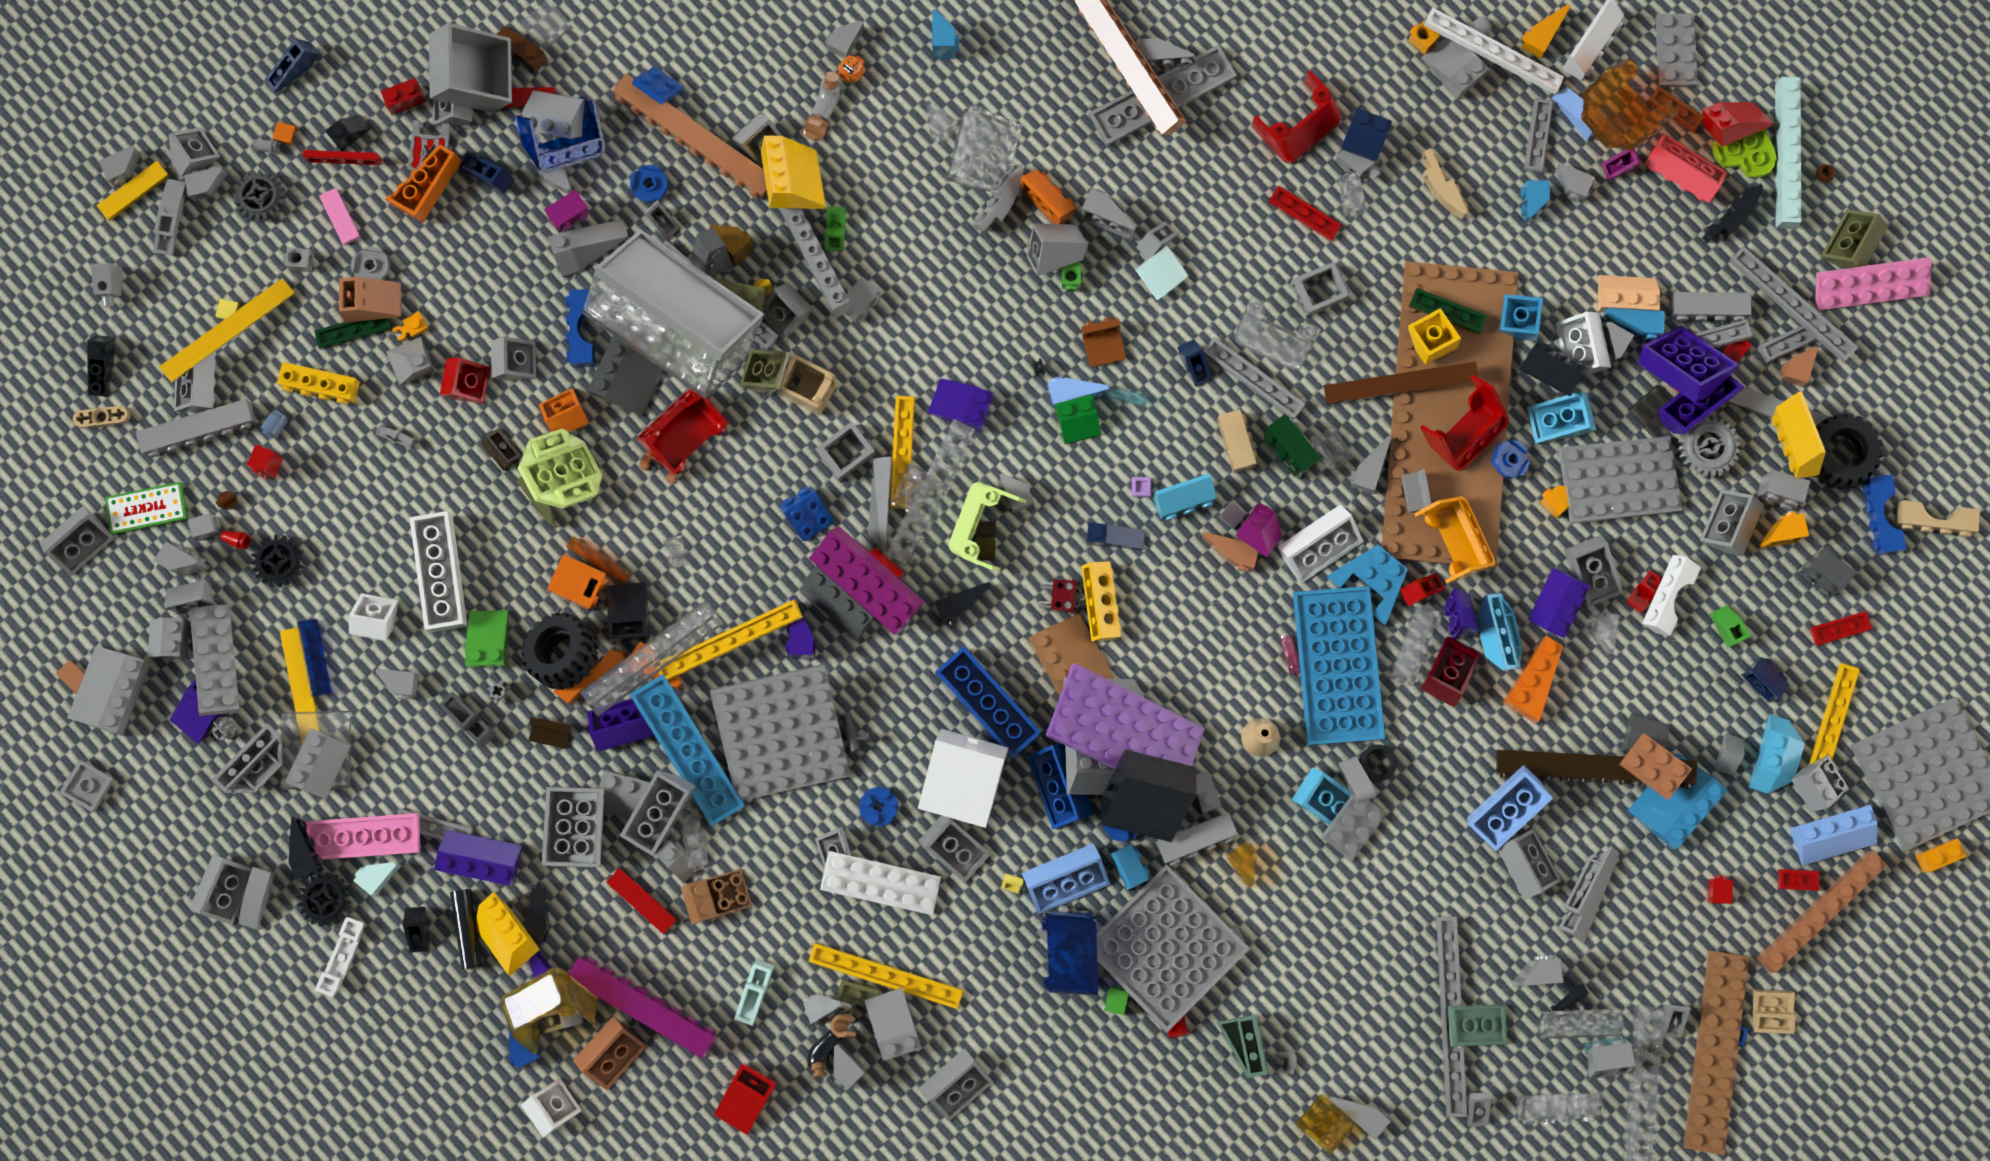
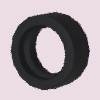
(1392, 760)

